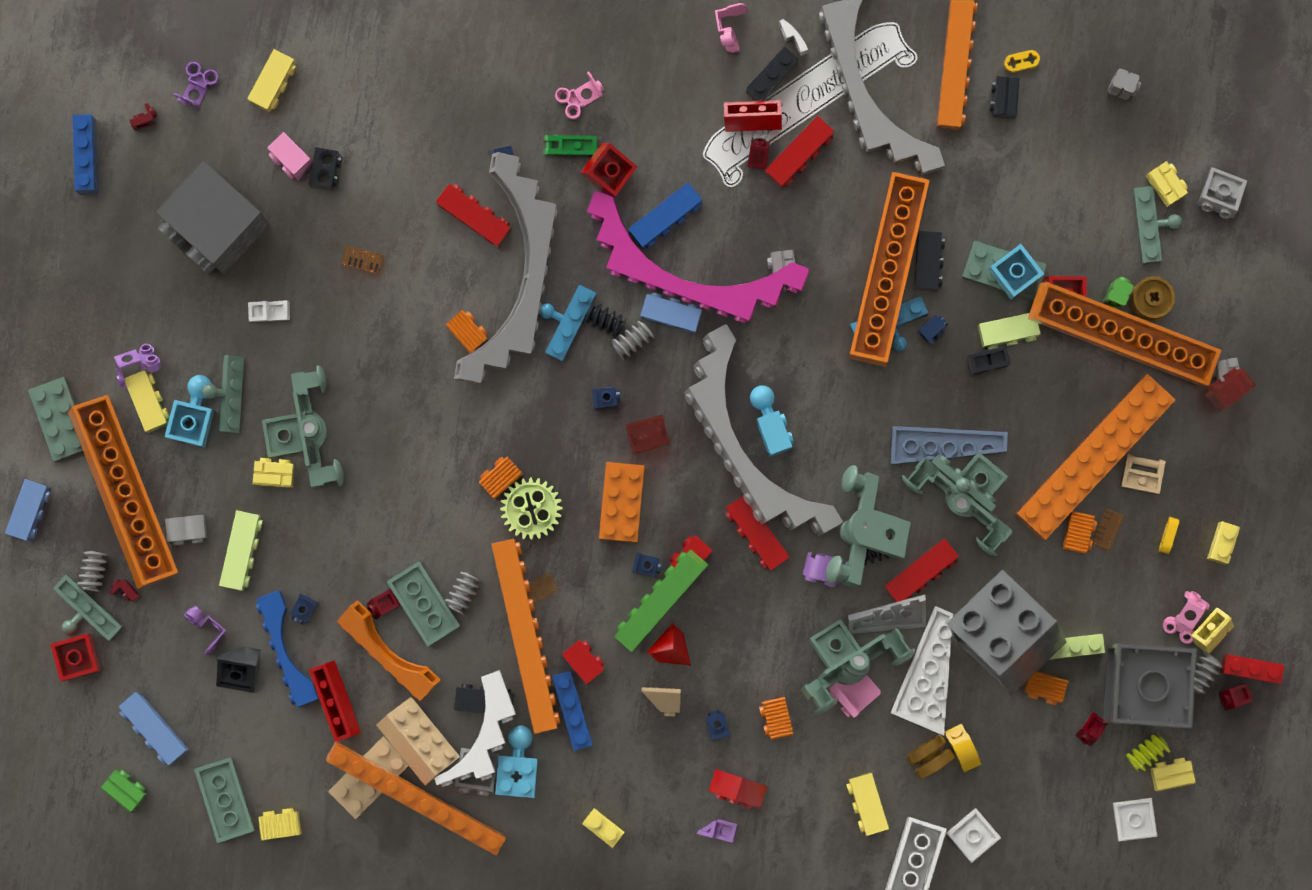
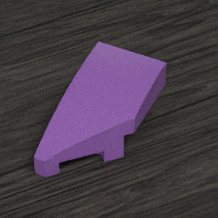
(720, 830)

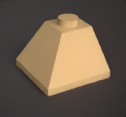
(664, 699)

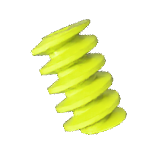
(1148, 752)

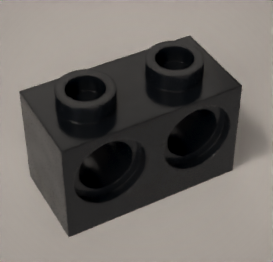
(319, 169)
(988, 360)

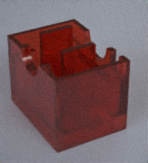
(647, 434)

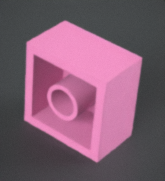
(292, 158)

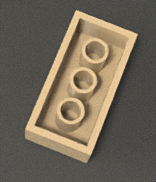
(417, 740)
(359, 796)

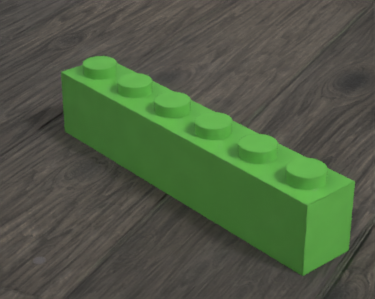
(661, 600)

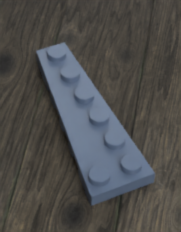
(914, 443)

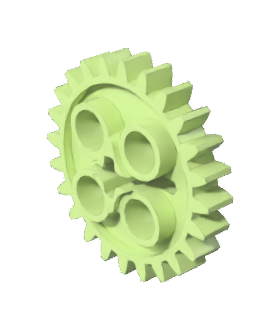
(514, 513)

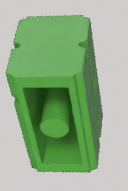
(1118, 293)
(124, 790)

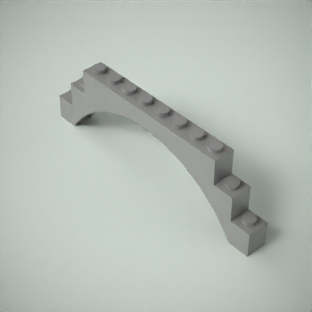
(872, 124)
(536, 225)
(759, 492)

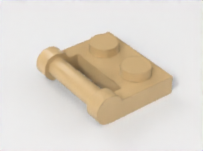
(1142, 480)

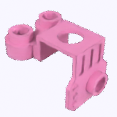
(728, 36)
(575, 99)
(1181, 623)

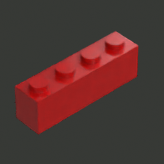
(797, 154)
(474, 216)
(760, 536)
(921, 571)
(334, 701)

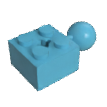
(184, 412)
(771, 424)
(519, 739)

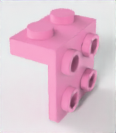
(855, 697)

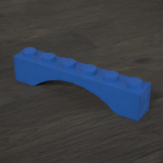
(274, 612)

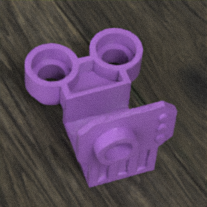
(197, 82)
(145, 358)
(194, 616)

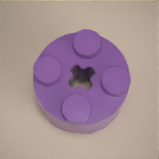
(816, 567)

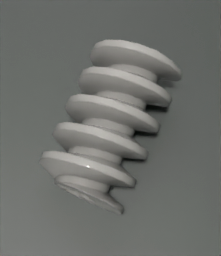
(632, 339)
(92, 570)
(462, 592)
(1204, 672)

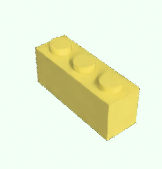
(272, 81)
(147, 401)
(867, 804)

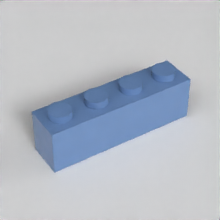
(153, 728)

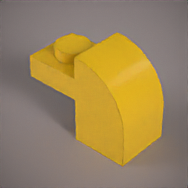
(963, 748)

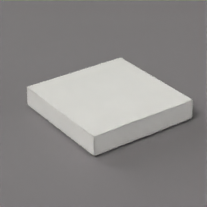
(1134, 819)
(973, 835)

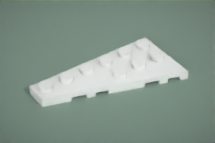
(926, 683)

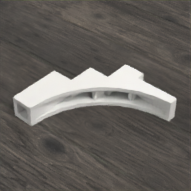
(478, 760)

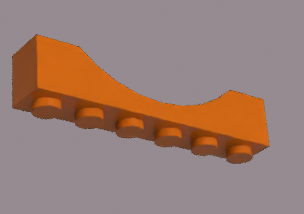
(360, 626)

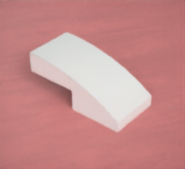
(790, 33)
(269, 311)

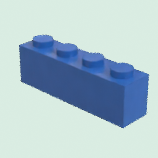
(85, 154)
(665, 215)
(572, 710)

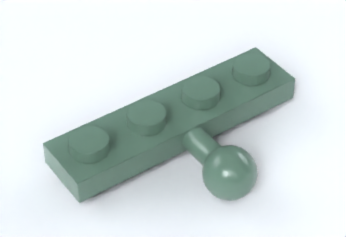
(1149, 225)
(230, 393)
(963, 485)
(86, 608)

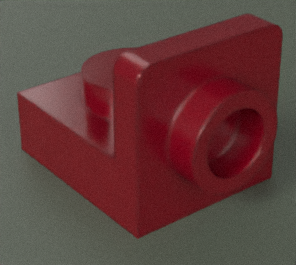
(144, 120)
(758, 153)
(128, 590)
(382, 604)
(1235, 696)
(1091, 729)

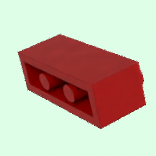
(752, 116)
(1252, 669)

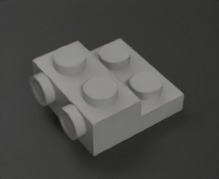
(1222, 193)
(469, 784)

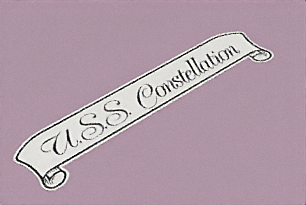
(809, 95)

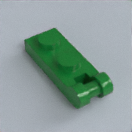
(570, 145)

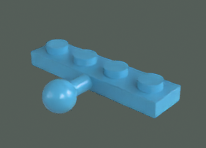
(908, 312)
(569, 321)

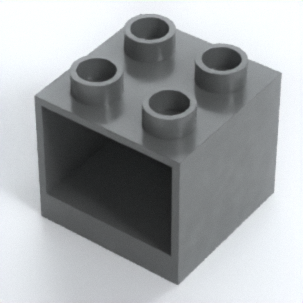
(211, 219)
(1006, 632)
(1149, 685)

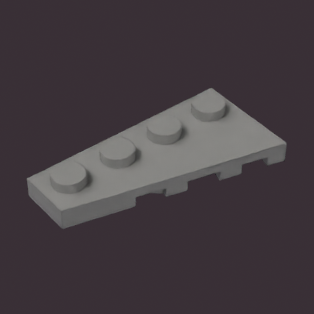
(902, 614)

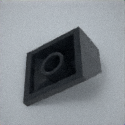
(238, 669)

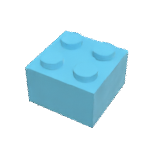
(1016, 271)

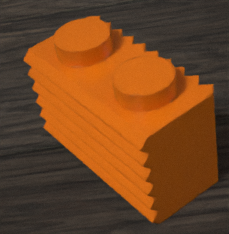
(466, 331)
(500, 478)
(1079, 532)
(1046, 687)
(776, 718)

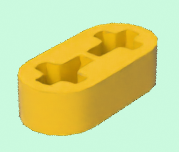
(1022, 66)
(1168, 535)

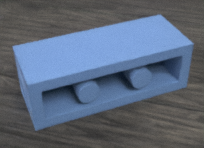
(671, 313)
(28, 510)

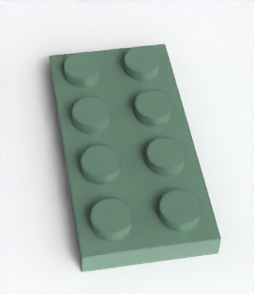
(984, 256)
(52, 406)
(423, 604)
(224, 799)

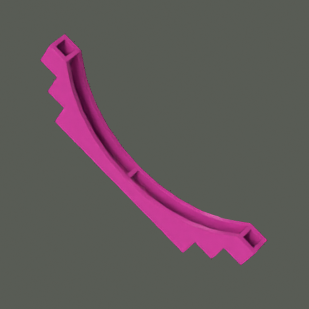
(733, 300)

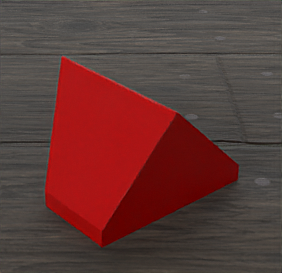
(671, 647)

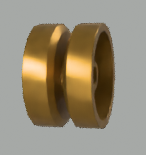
(1163, 298)
(930, 757)

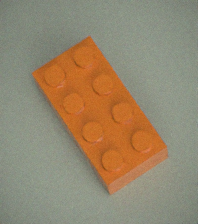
(621, 502)

